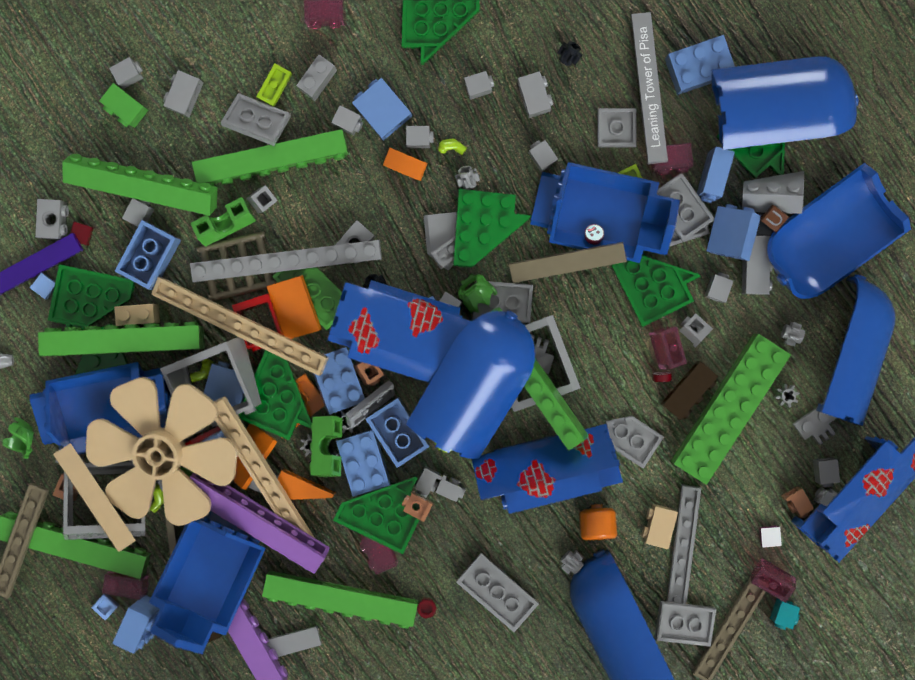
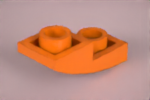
(405, 164)

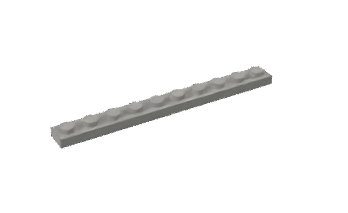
(286, 261)

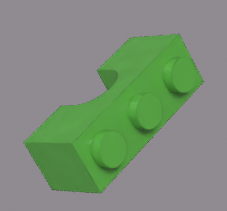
(213, 229)
(323, 431)

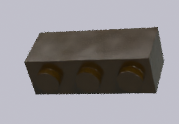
(689, 390)

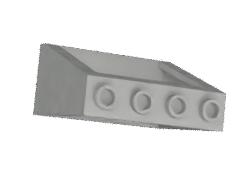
(563, 357)
(178, 374)
(94, 531)

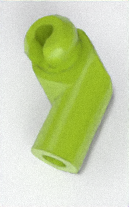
(204, 371)

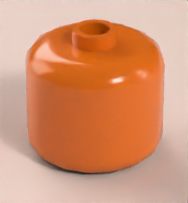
(598, 523)

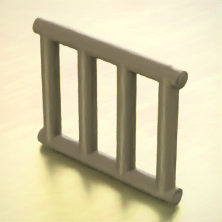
(240, 242)

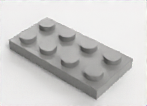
(497, 592)

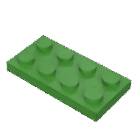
(322, 290)

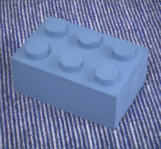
(693, 65)
(147, 255)
(339, 383)
(394, 434)
(363, 462)
(136, 625)

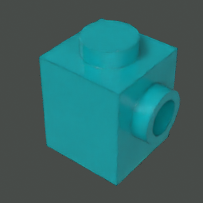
(785, 614)

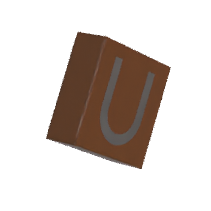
(774, 218)

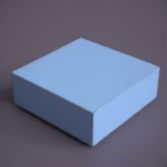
(43, 286)
(105, 606)

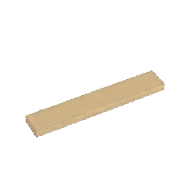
(94, 497)

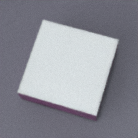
(770, 536)

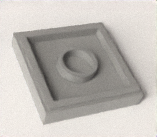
(616, 128)

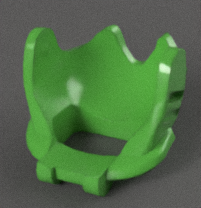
(476, 294)
(21, 439)

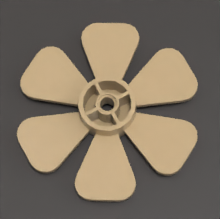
(188, 413)

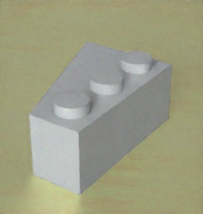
(782, 191)

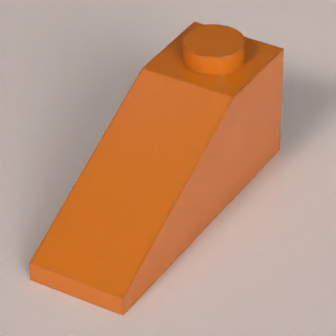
(302, 488)

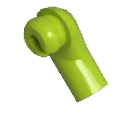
(451, 144)
(158, 499)

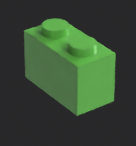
(123, 105)

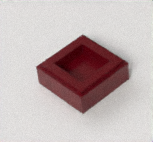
(82, 232)

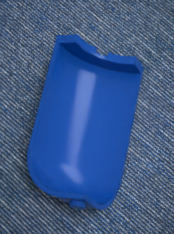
(783, 101)
(835, 234)
(860, 354)
(475, 384)
(615, 622)

